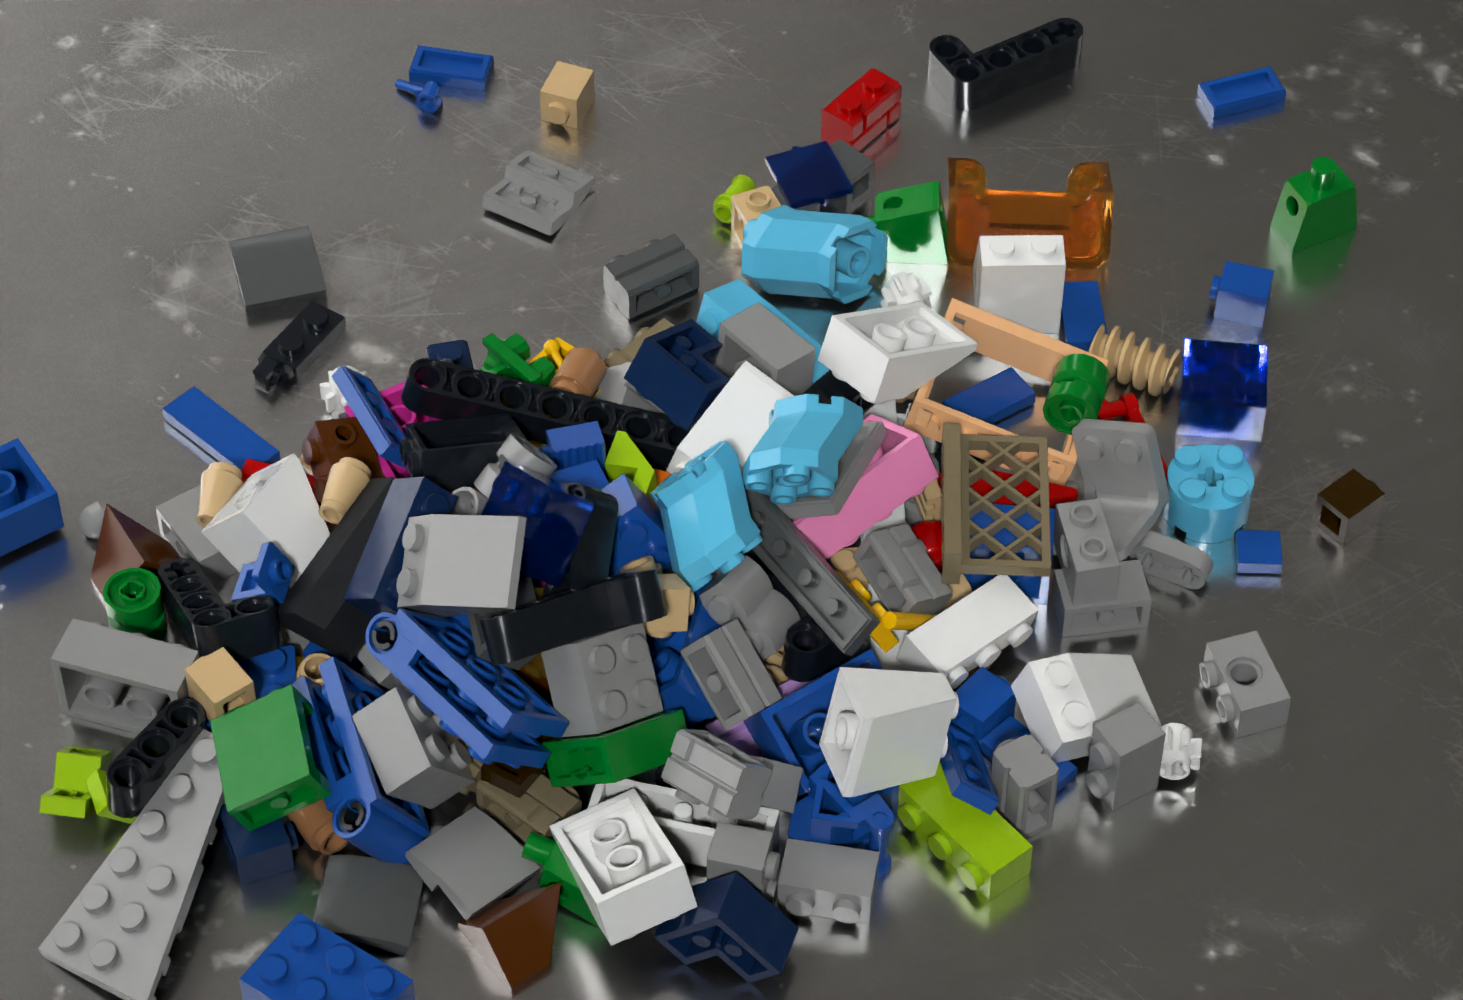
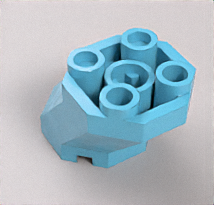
(813, 253)
(802, 448)
(706, 516)

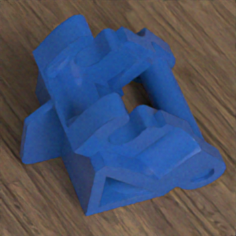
(841, 820)

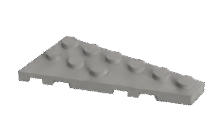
(143, 890)

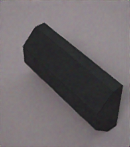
(315, 601)

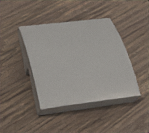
(538, 192)
(471, 862)

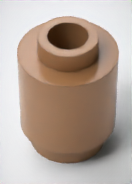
(580, 372)
(315, 826)

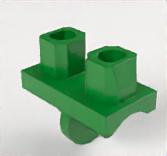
(509, 357)

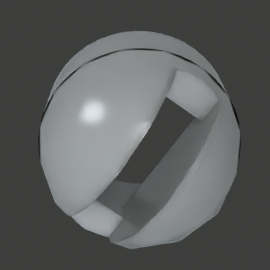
(91, 520)

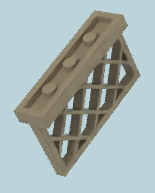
(957, 513)

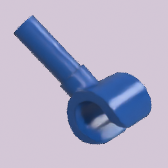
(426, 96)

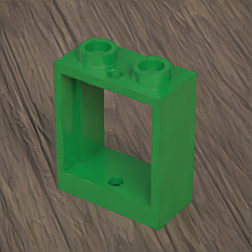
(615, 752)

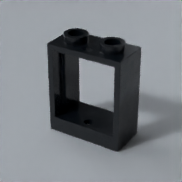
(455, 449)

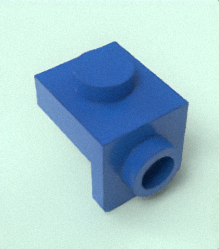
(266, 576)

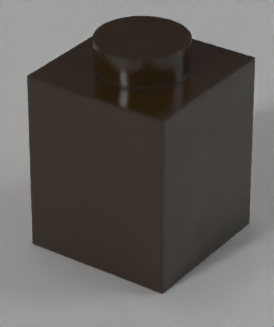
(1348, 507)

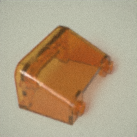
(1078, 214)

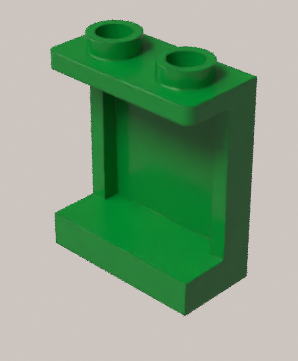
(267, 758)

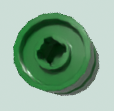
(1076, 392)
(135, 603)

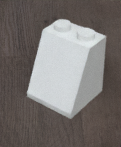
(1021, 279)
(734, 416)
(272, 508)
(886, 727)

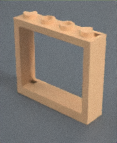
(1012, 346)

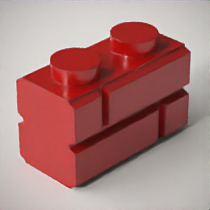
(862, 110)

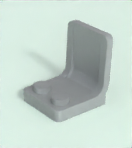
(1126, 473)

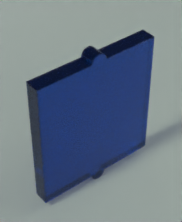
(808, 175)

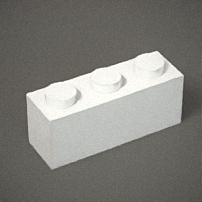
(970, 631)

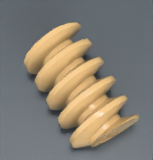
(1136, 362)

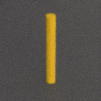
(904, 620)

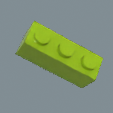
(977, 845)

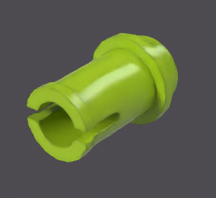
(722, 202)

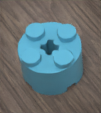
(1209, 492)

